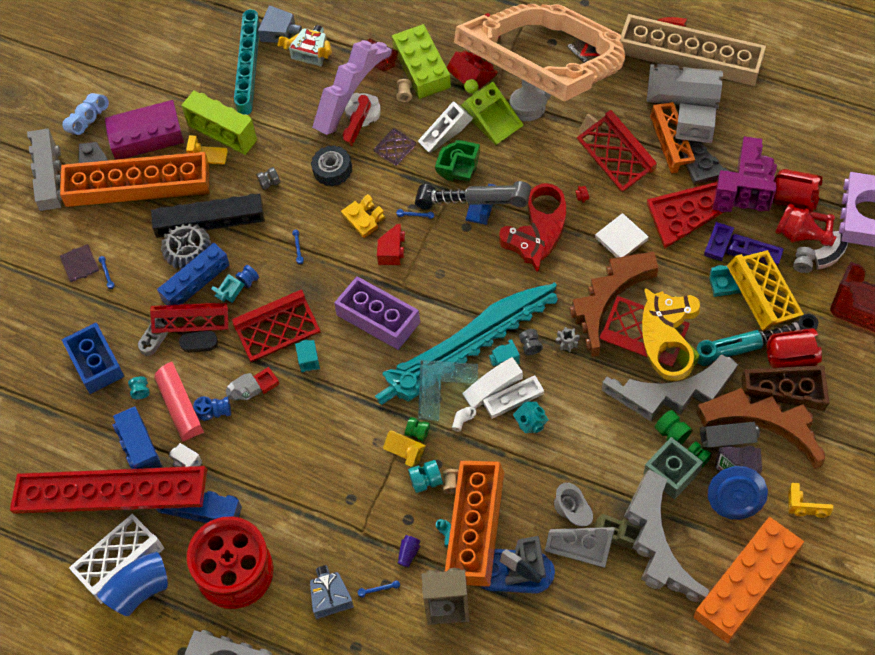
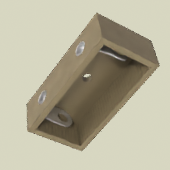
(445, 596)

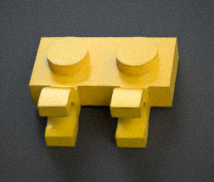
(360, 220)

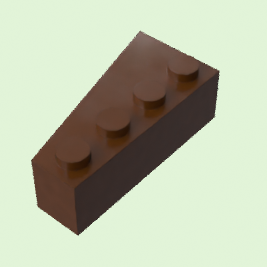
(788, 385)

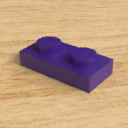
(719, 241)

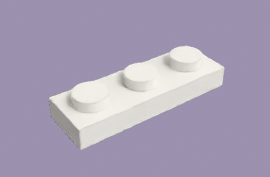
(513, 396)

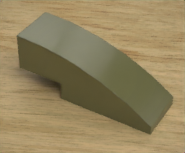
(624, 531)

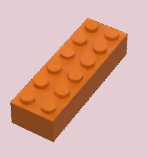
(475, 520)
(748, 580)

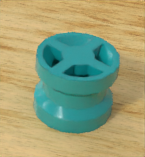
(138, 387)

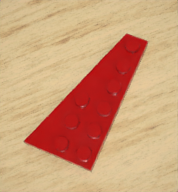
(682, 212)

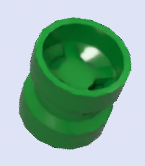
(417, 429)
(703, 455)

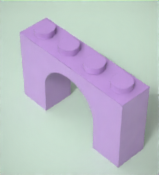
(855, 226)

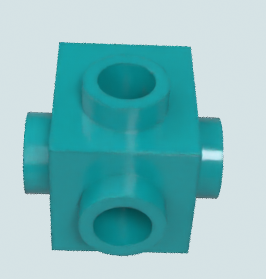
(531, 417)

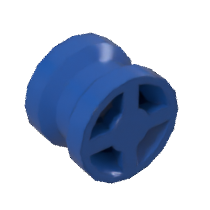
(247, 276)
(200, 405)
(221, 407)

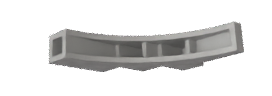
(651, 541)

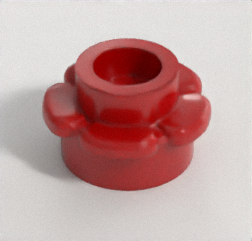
(582, 194)

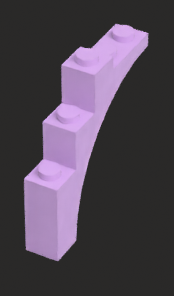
(348, 77)

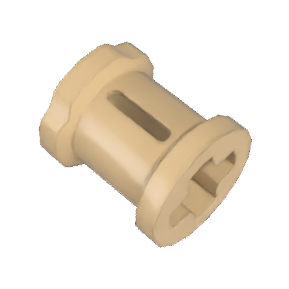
(404, 90)
(451, 478)

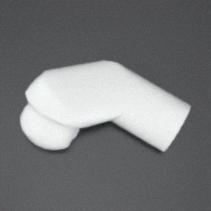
(462, 416)

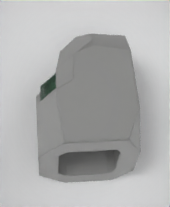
(243, 388)

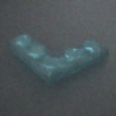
(432, 375)

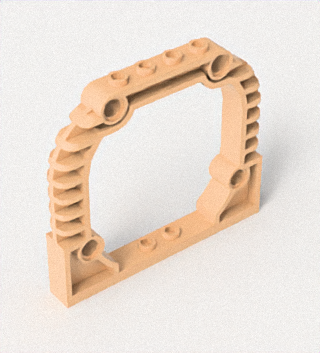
(564, 83)

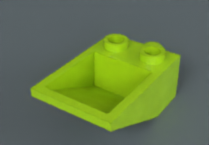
(491, 112)

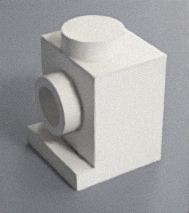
(184, 457)

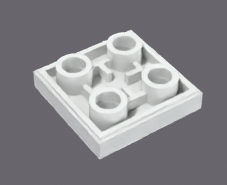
(621, 236)

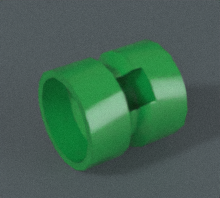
(671, 426)

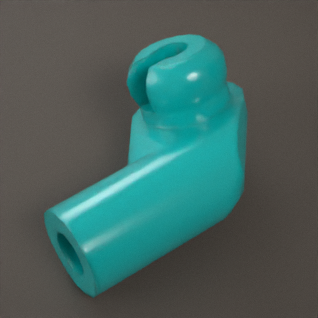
(444, 527)

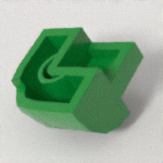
(458, 160)

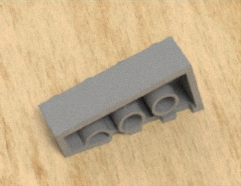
(45, 169)

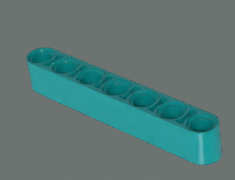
(247, 62)

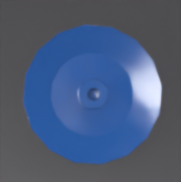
(737, 492)

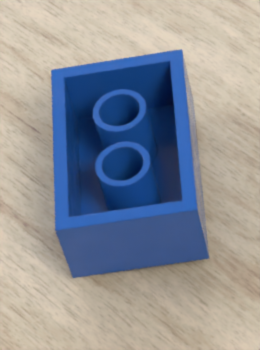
(93, 358)
(135, 440)

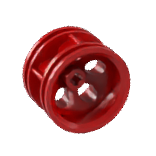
(249, 584)

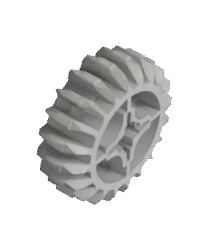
(184, 240)

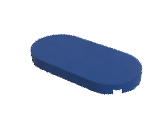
(500, 572)

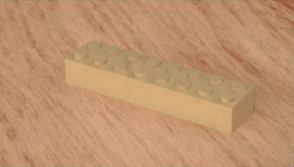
(692, 48)

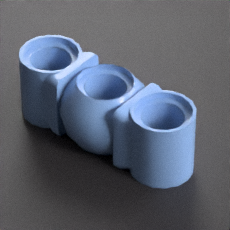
(91, 109)

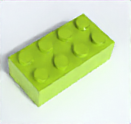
(421, 61)
(219, 122)

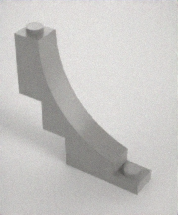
(650, 397)

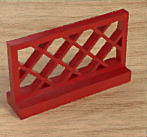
(631, 145)
(273, 310)
(633, 344)

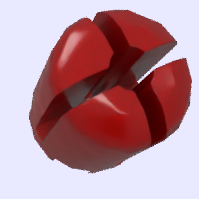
(797, 189)
(794, 349)

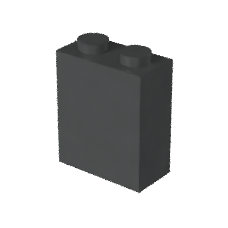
(729, 434)

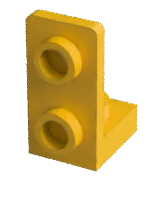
(214, 154)
(404, 448)
(796, 507)

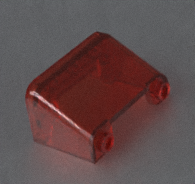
(855, 298)

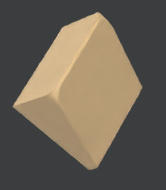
(587, 123)

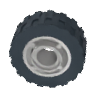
(331, 165)

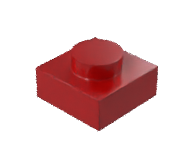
(266, 380)

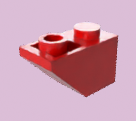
(389, 246)

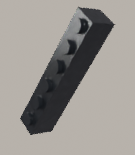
(209, 214)

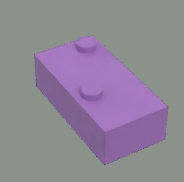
(377, 312)

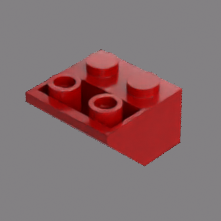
(470, 66)

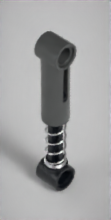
(514, 194)

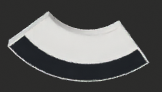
(829, 255)

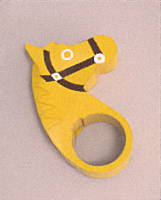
(659, 322)

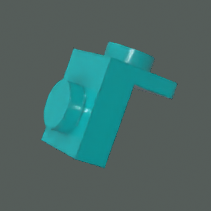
(228, 289)

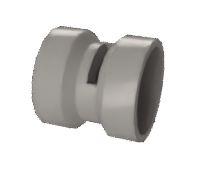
(804, 259)

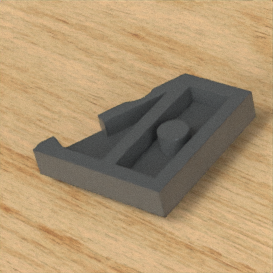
(91, 153)
(530, 551)

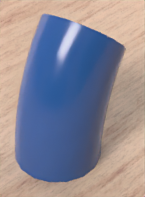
(134, 584)

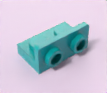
(723, 281)

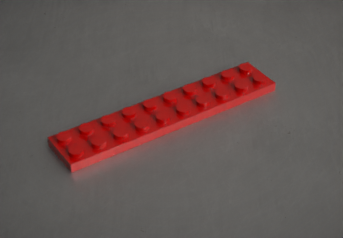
(109, 490)

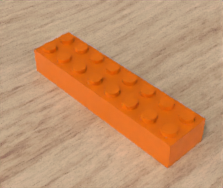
(134, 179)

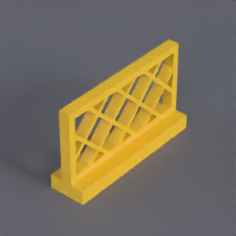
(755, 293)

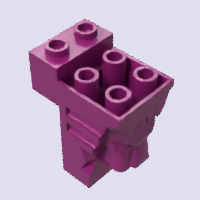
(752, 184)

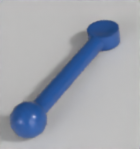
(400, 213)
(299, 259)
(110, 284)
(362, 592)

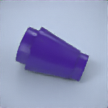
(408, 550)

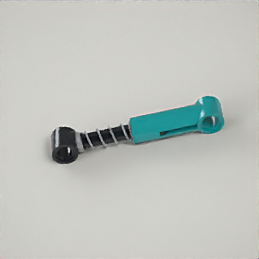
(747, 341)

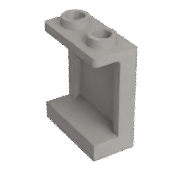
(696, 123)

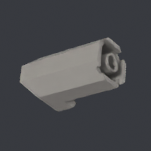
(684, 86)

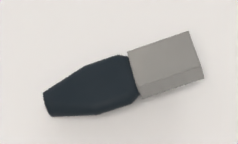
(517, 564)

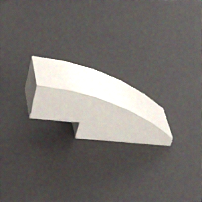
(493, 382)

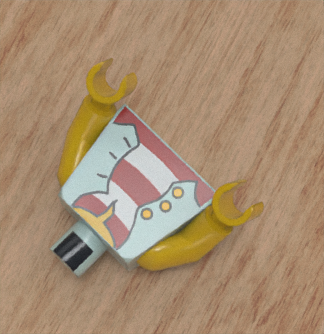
(308, 46)

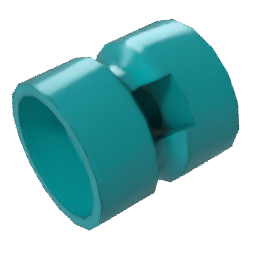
(425, 476)

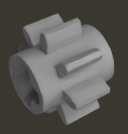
(567, 339)

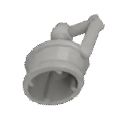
(529, 102)

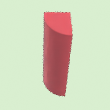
(177, 402)

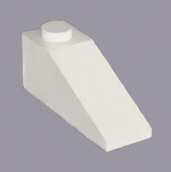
(448, 125)

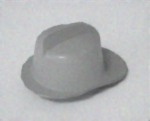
(572, 505)

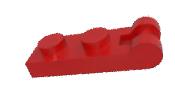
(357, 120)

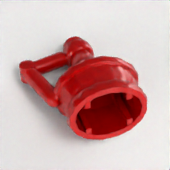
(799, 226)

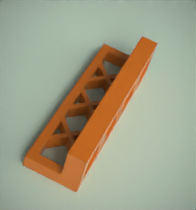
(666, 139)

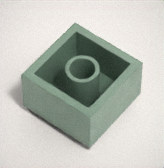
(675, 465)

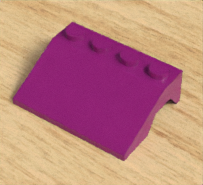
(143, 130)

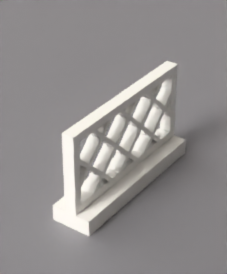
(138, 550)

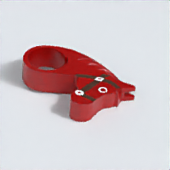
(541, 237)

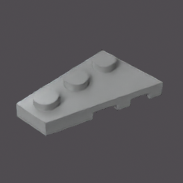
(581, 544)

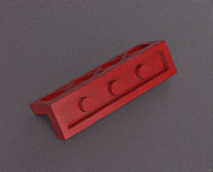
(186, 311)

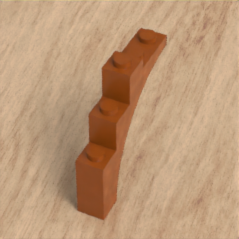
(621, 275)
(767, 414)

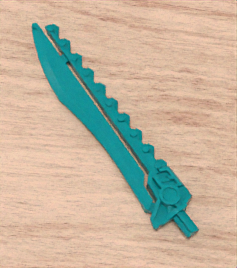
(406, 378)

